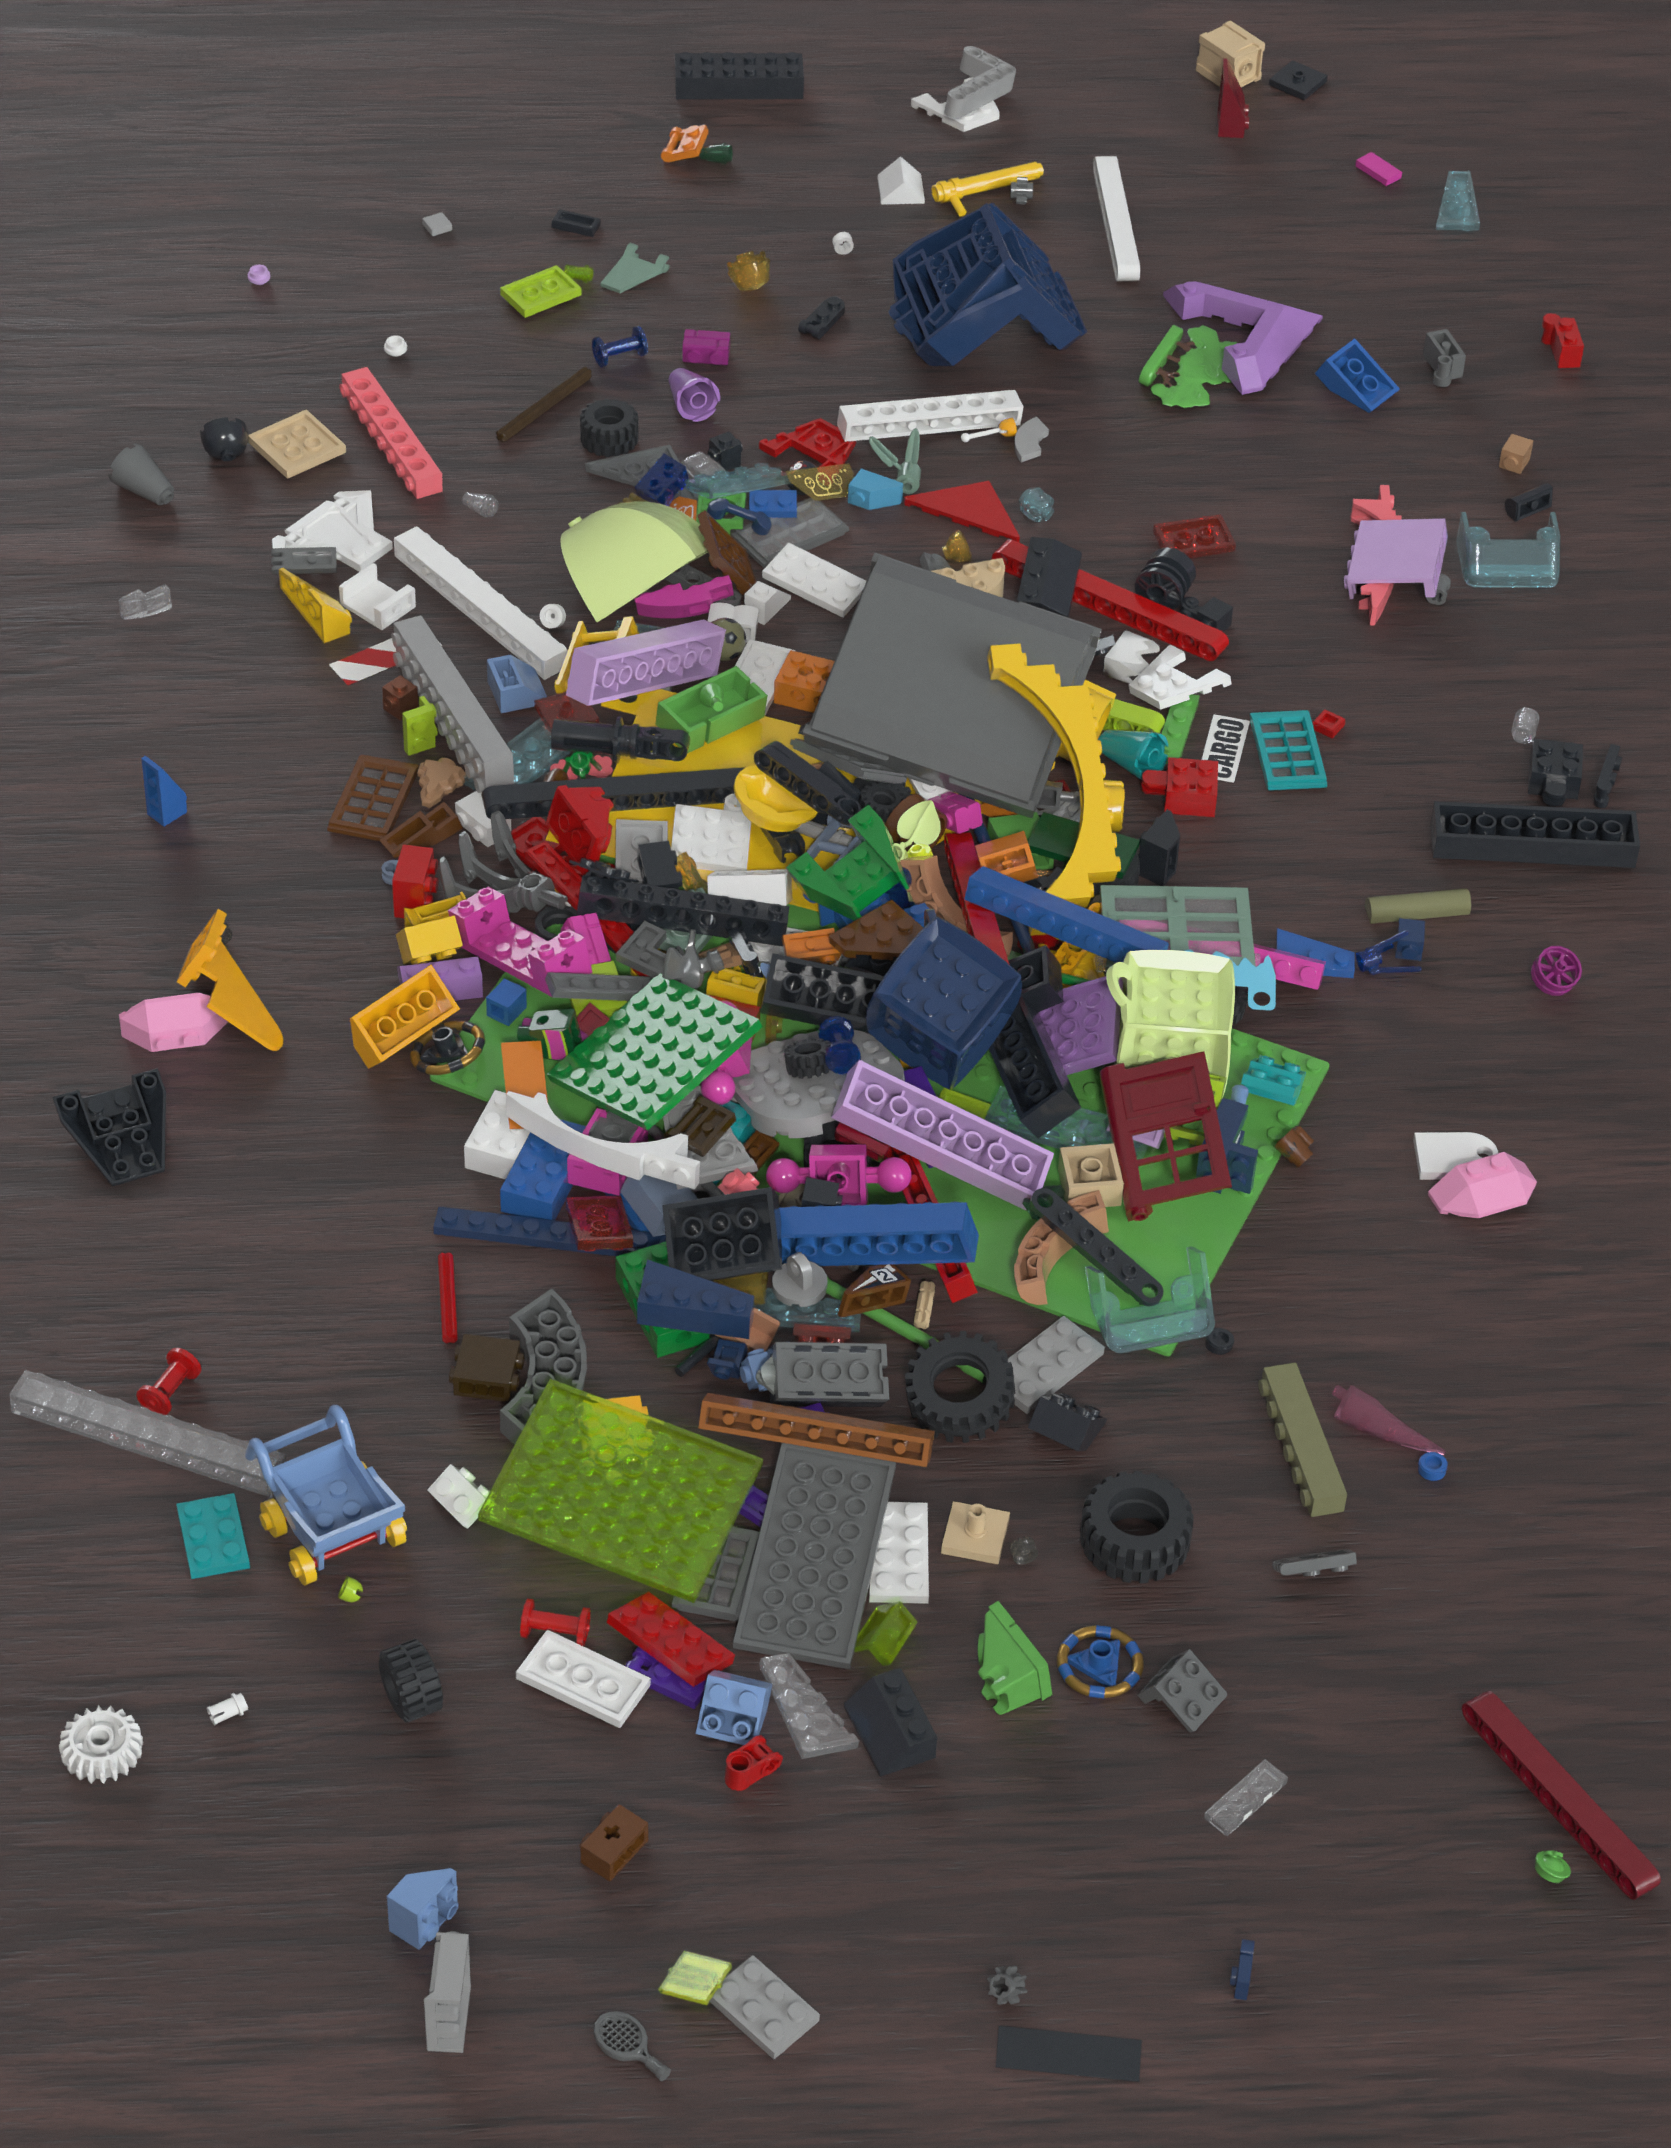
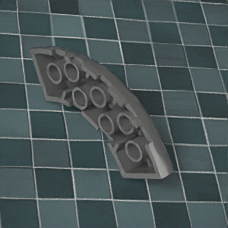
(551, 1350)

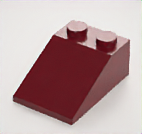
(1232, 110)

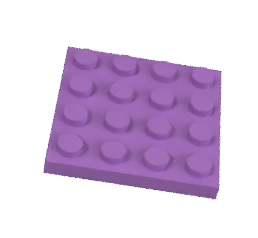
(1085, 1026)

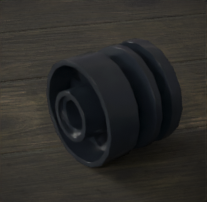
(1166, 577)

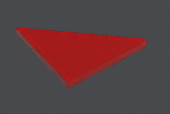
(968, 505)

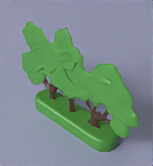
(1196, 366)

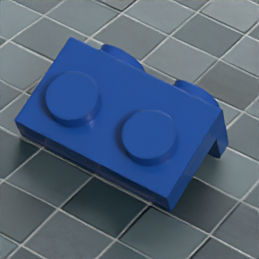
(774, 503)

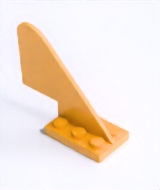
(232, 993)

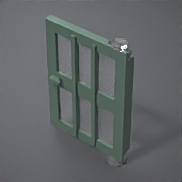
(1185, 918)

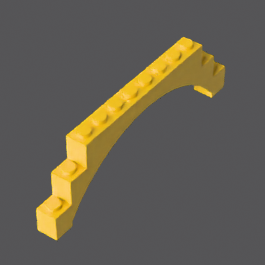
(1071, 716)

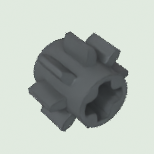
(1021, 190)
(1007, 1985)

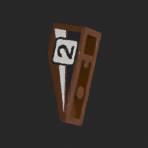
(875, 1289)

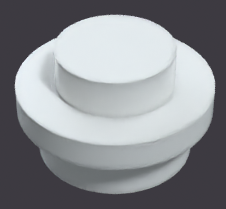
(395, 346)

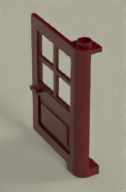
(1157, 1099)

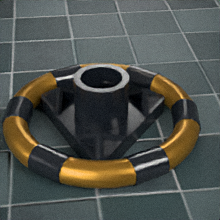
(446, 1048)

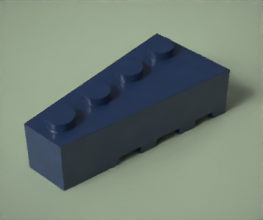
(692, 1303)

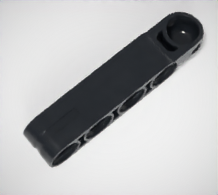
(806, 782)

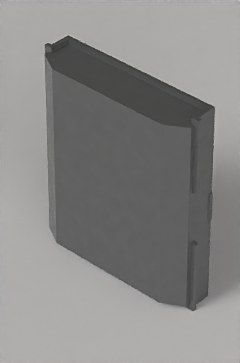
(919, 689)

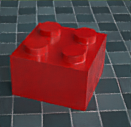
(414, 879)

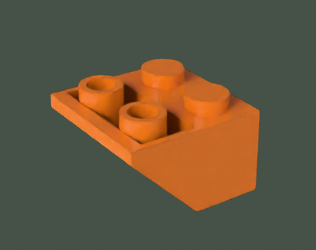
(1008, 856)

